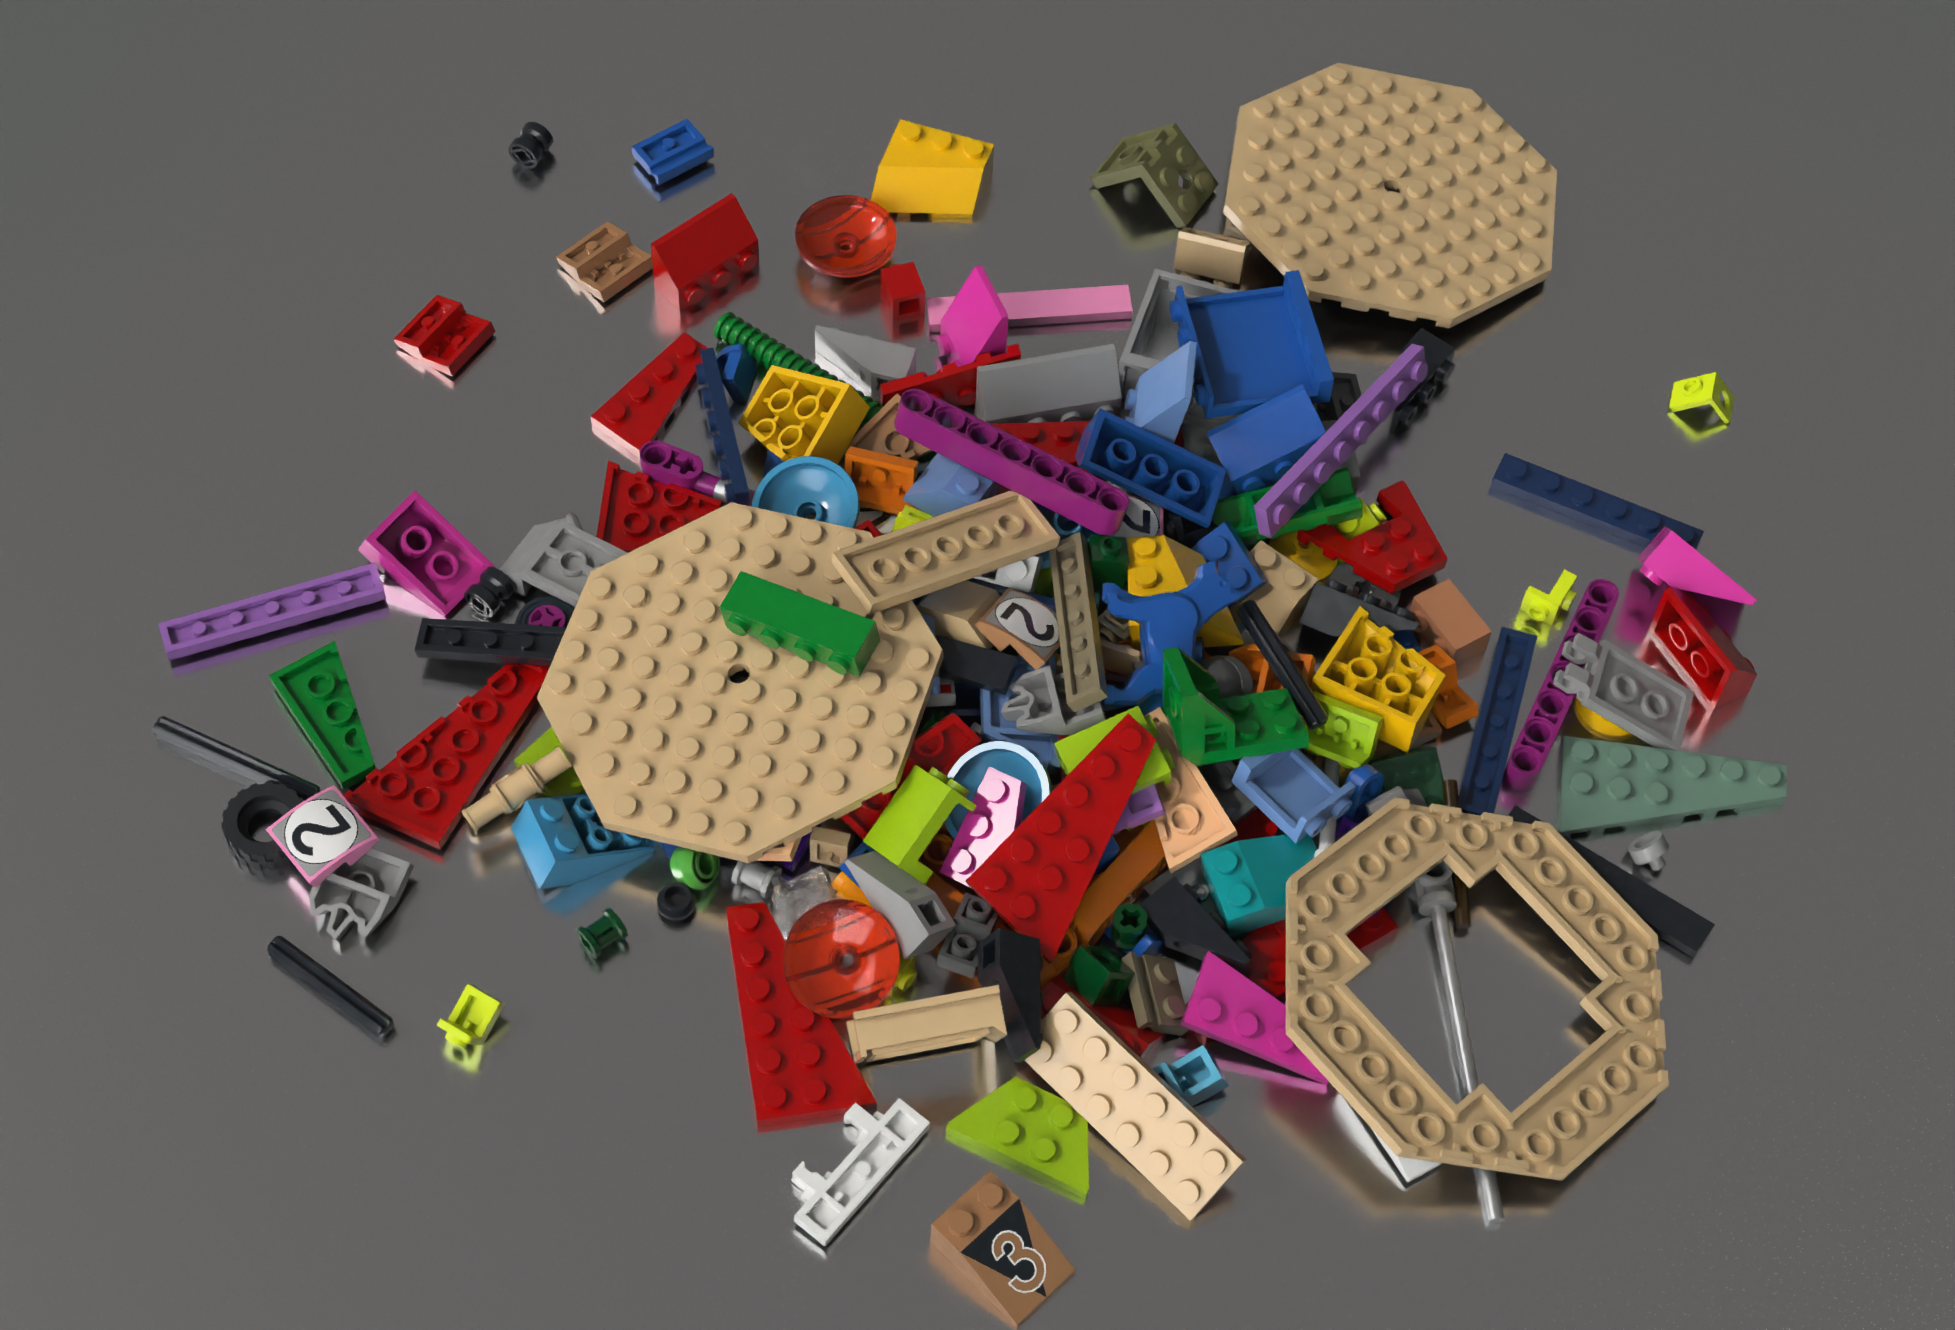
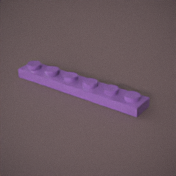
(271, 611)

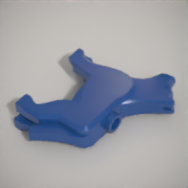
(1164, 623)

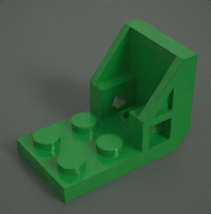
(1225, 728)

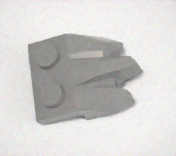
(1044, 706)
(360, 892)

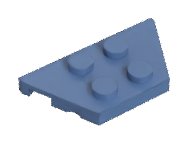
(996, 728)

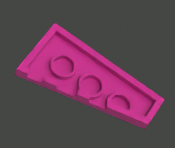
(1243, 1016)

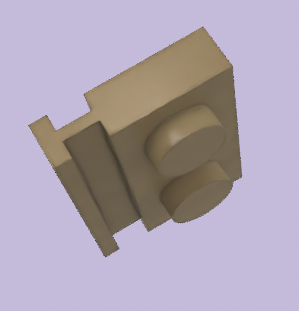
(1156, 994)

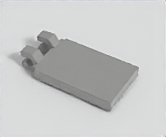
(1626, 691)

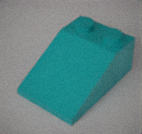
(1251, 879)

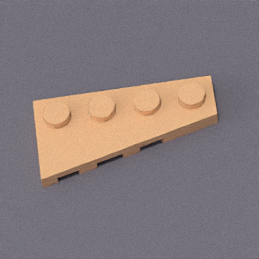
(1193, 813)

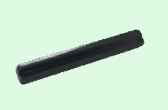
(1282, 664)
(330, 986)

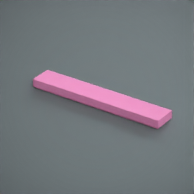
(1050, 306)

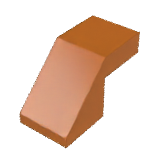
(1452, 703)

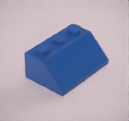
(1267, 439)

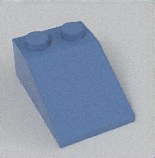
(1164, 394)

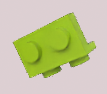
(1347, 735)

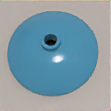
(808, 487)
(1006, 758)

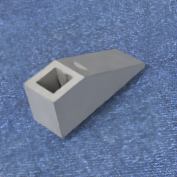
(865, 358)
(905, 902)

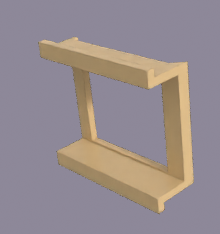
(926, 1024)

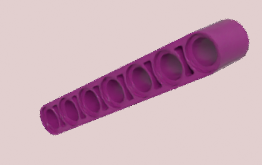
(1011, 462)
(1544, 725)

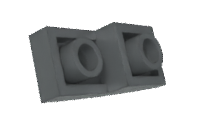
(973, 923)

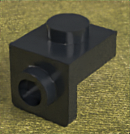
(1184, 534)

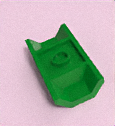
(1329, 505)

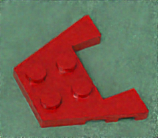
(1390, 553)

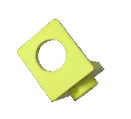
(1703, 391)

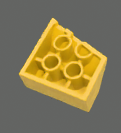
(932, 172)
(804, 415)
(1167, 566)
(1380, 677)

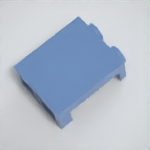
(1292, 792)

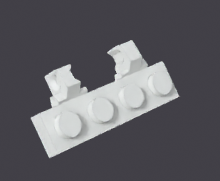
(880, 1147)

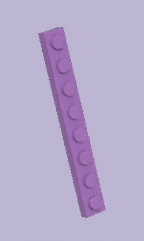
(1340, 441)

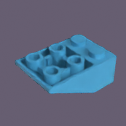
(568, 841)

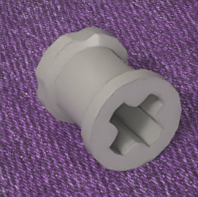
(756, 876)

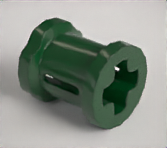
(1135, 922)
(602, 933)

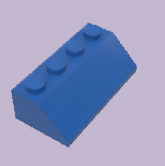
(1150, 467)

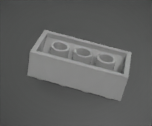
(1050, 387)

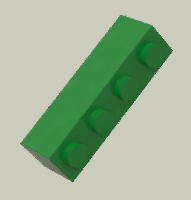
(799, 624)

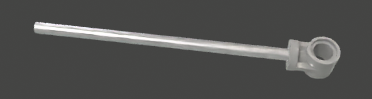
(1435, 899)

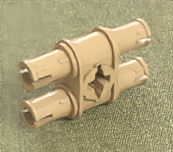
(515, 788)

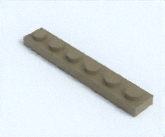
(1077, 623)

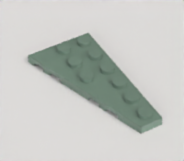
(1643, 785)

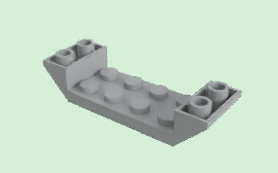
(557, 560)

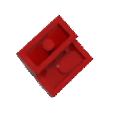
(444, 335)

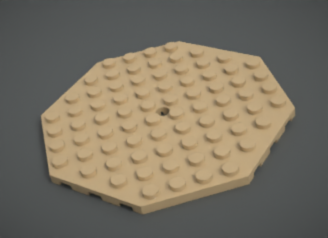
(1446, 247)
(717, 762)

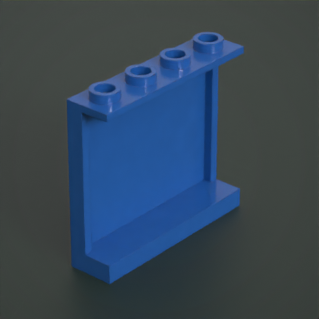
(1253, 346)

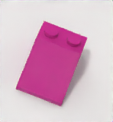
(974, 322)
(425, 554)
(1683, 567)

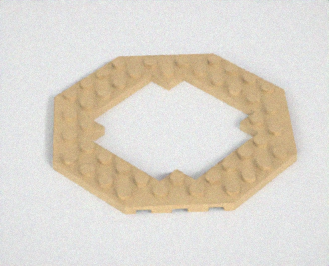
(1375, 1073)

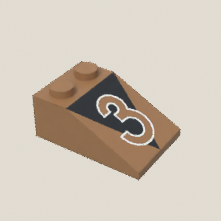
(1001, 1248)

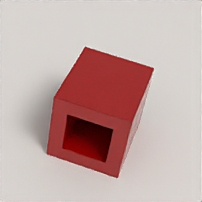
(903, 291)

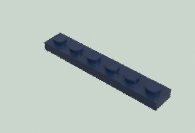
(720, 422)
(1586, 503)
(1496, 722)

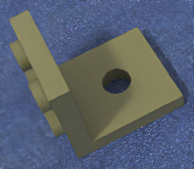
(1157, 159)

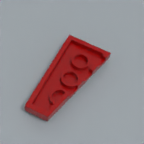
(950, 383)
(648, 400)
(935, 747)

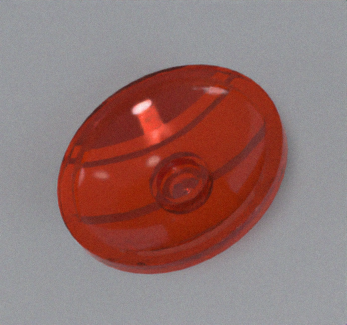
(845, 236)
(816, 953)

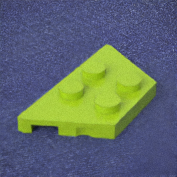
(1029, 1132)

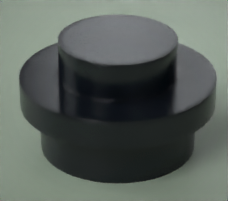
(676, 901)

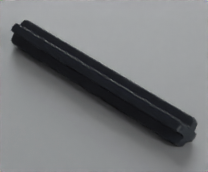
(230, 757)

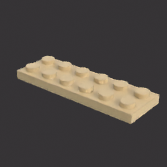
(944, 550)
(1133, 1107)

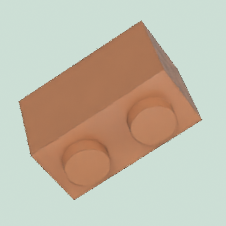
(1450, 622)

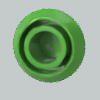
(694, 868)

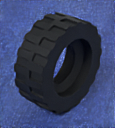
(240, 812)

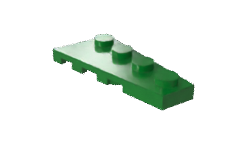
(324, 707)

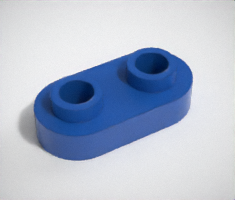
(1368, 786)

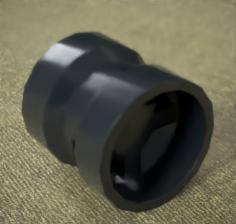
(528, 147)
(489, 592)

